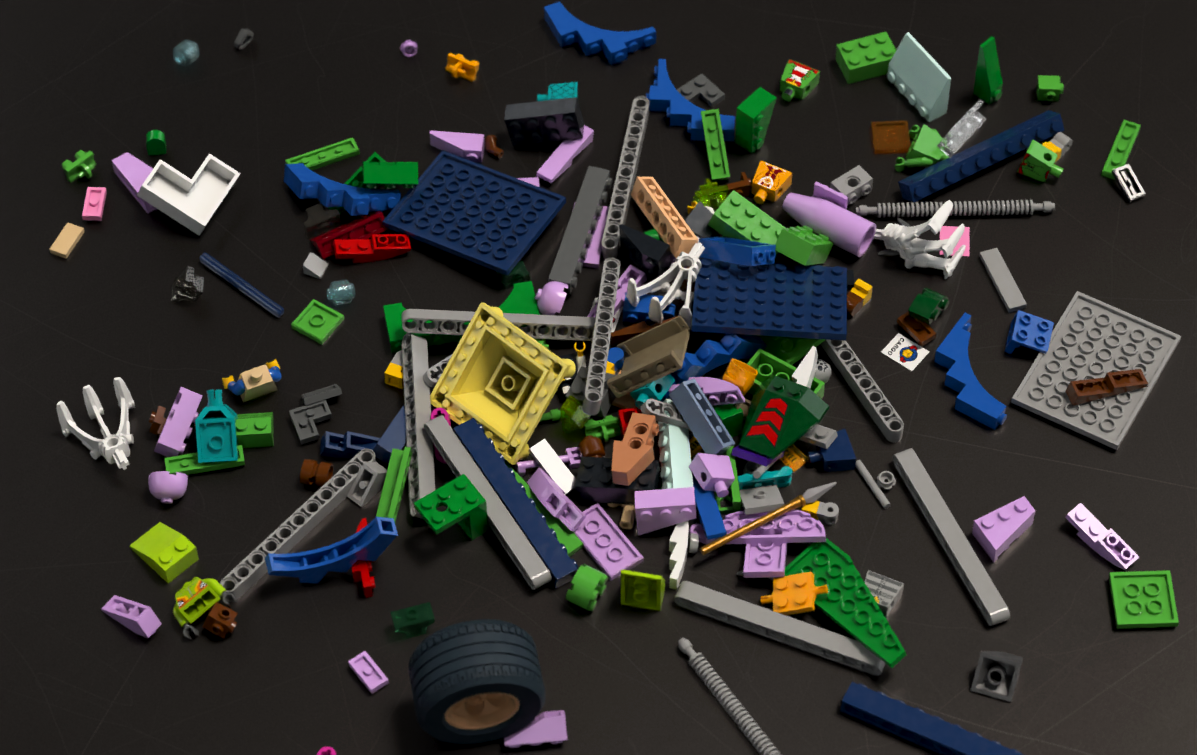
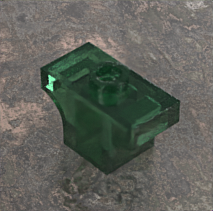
(517, 275)
(413, 619)

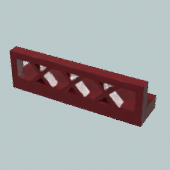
(356, 229)

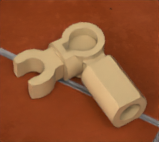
(628, 515)

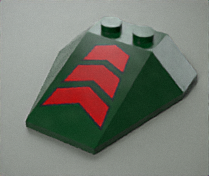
(780, 416)

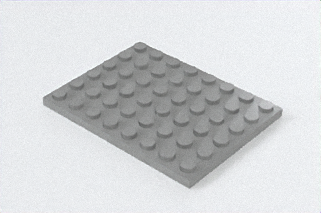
(1088, 345)

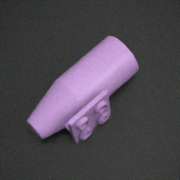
(828, 215)

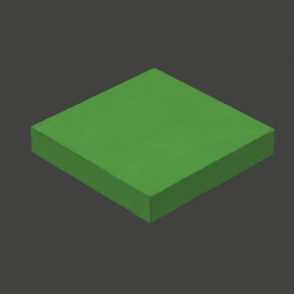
(317, 321)

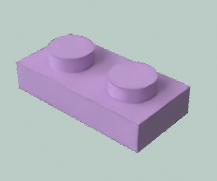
(368, 672)

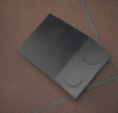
(645, 252)

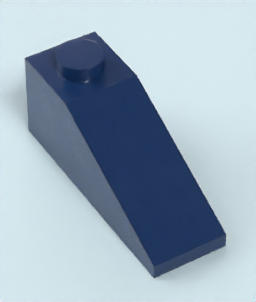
(392, 438)

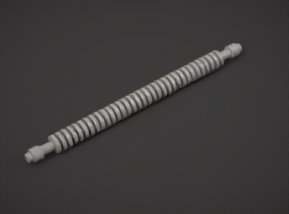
(985, 208)
(728, 700)

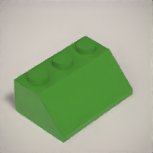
(255, 430)

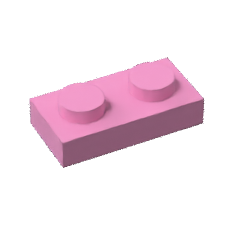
(94, 203)

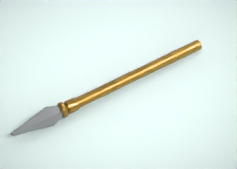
(808, 496)

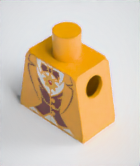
(770, 182)

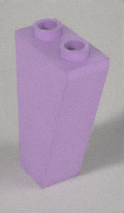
(133, 175)

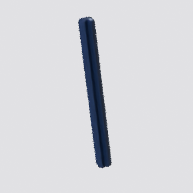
(241, 285)

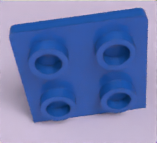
(1029, 332)

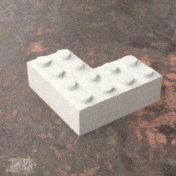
(185, 199)

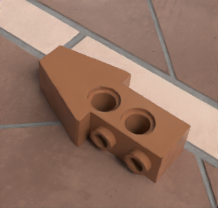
(635, 450)

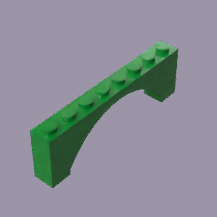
(520, 301)

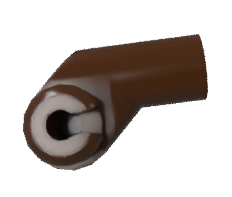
(490, 144)

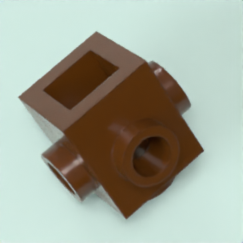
(220, 620)

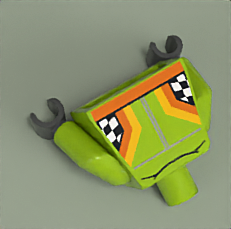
(196, 599)

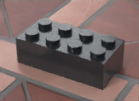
(544, 121)
(596, 484)

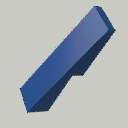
(708, 512)

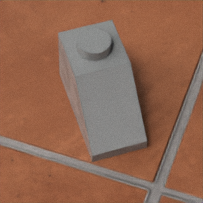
(367, 483)

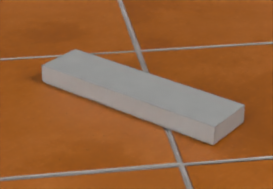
(1003, 280)

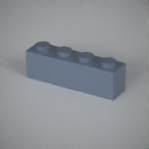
(701, 418)

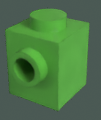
(1049, 88)

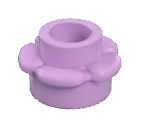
(409, 52)

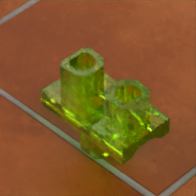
(711, 191)

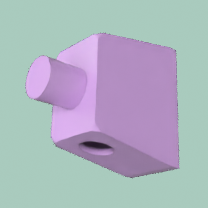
(713, 472)

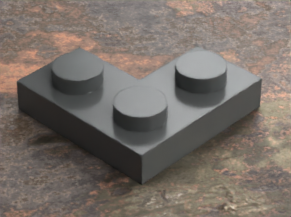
(702, 88)
(306, 417)

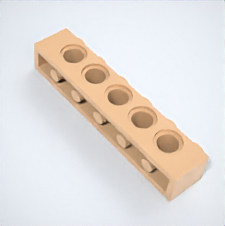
(663, 215)

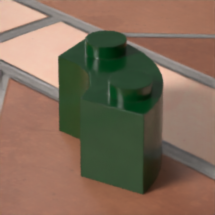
(928, 306)

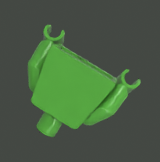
(923, 149)

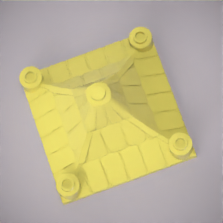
(500, 381)

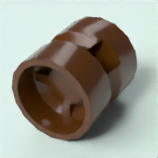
(315, 473)

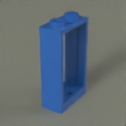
(738, 251)

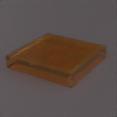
(890, 137)

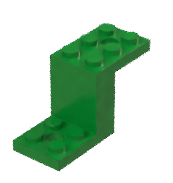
(463, 507)

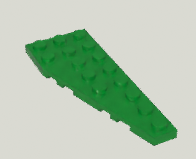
(848, 599)

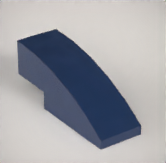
(346, 445)

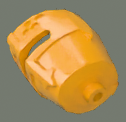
(740, 375)

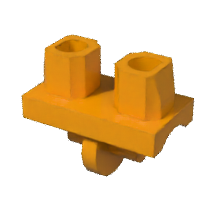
(461, 67)

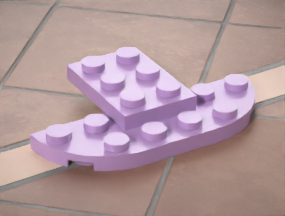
(768, 543)

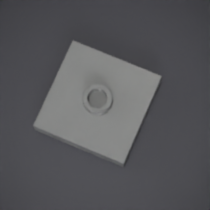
(761, 499)

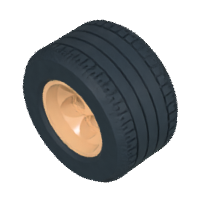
(476, 681)

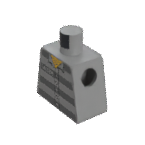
(884, 590)

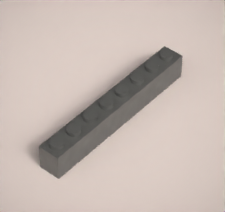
(580, 227)

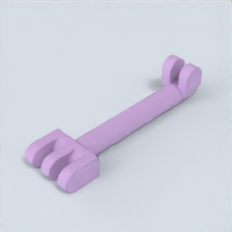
(571, 457)

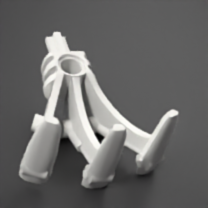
(915, 250)
(662, 282)
(112, 447)

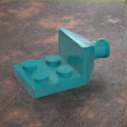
(216, 431)

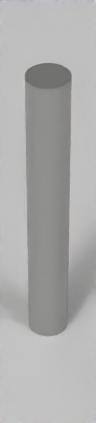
(761, 470)
(872, 484)

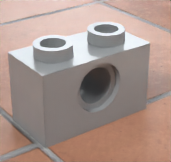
(853, 184)

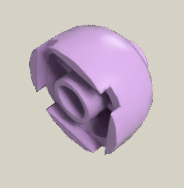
(551, 297)
(167, 486)

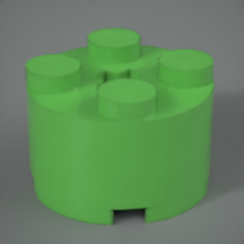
(586, 587)

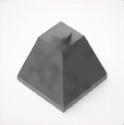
(997, 674)

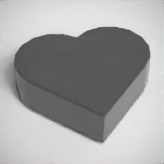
(243, 38)

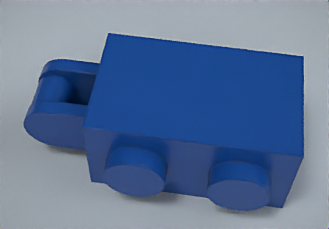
(640, 313)

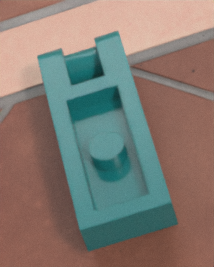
(779, 477)

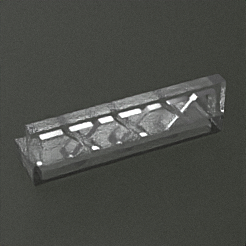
(962, 130)

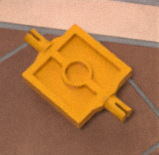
(794, 594)

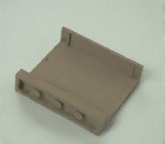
(651, 356)

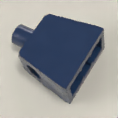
(838, 455)

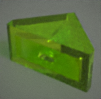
(572, 415)

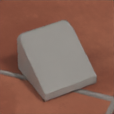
(314, 266)

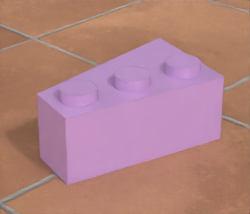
(178, 423)
(663, 508)
(1001, 527)

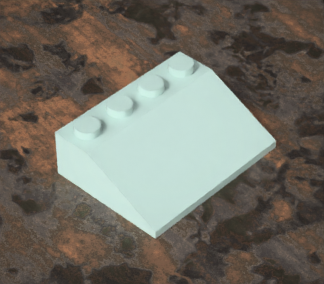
(920, 78)

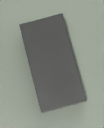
(321, 394)

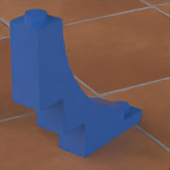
(972, 397)

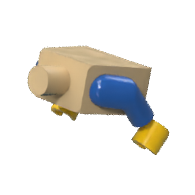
(255, 381)

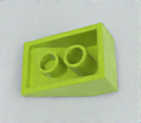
(165, 551)
(642, 590)

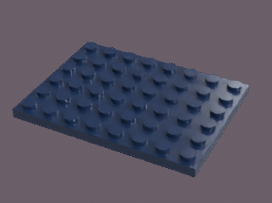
(474, 212)
(771, 300)

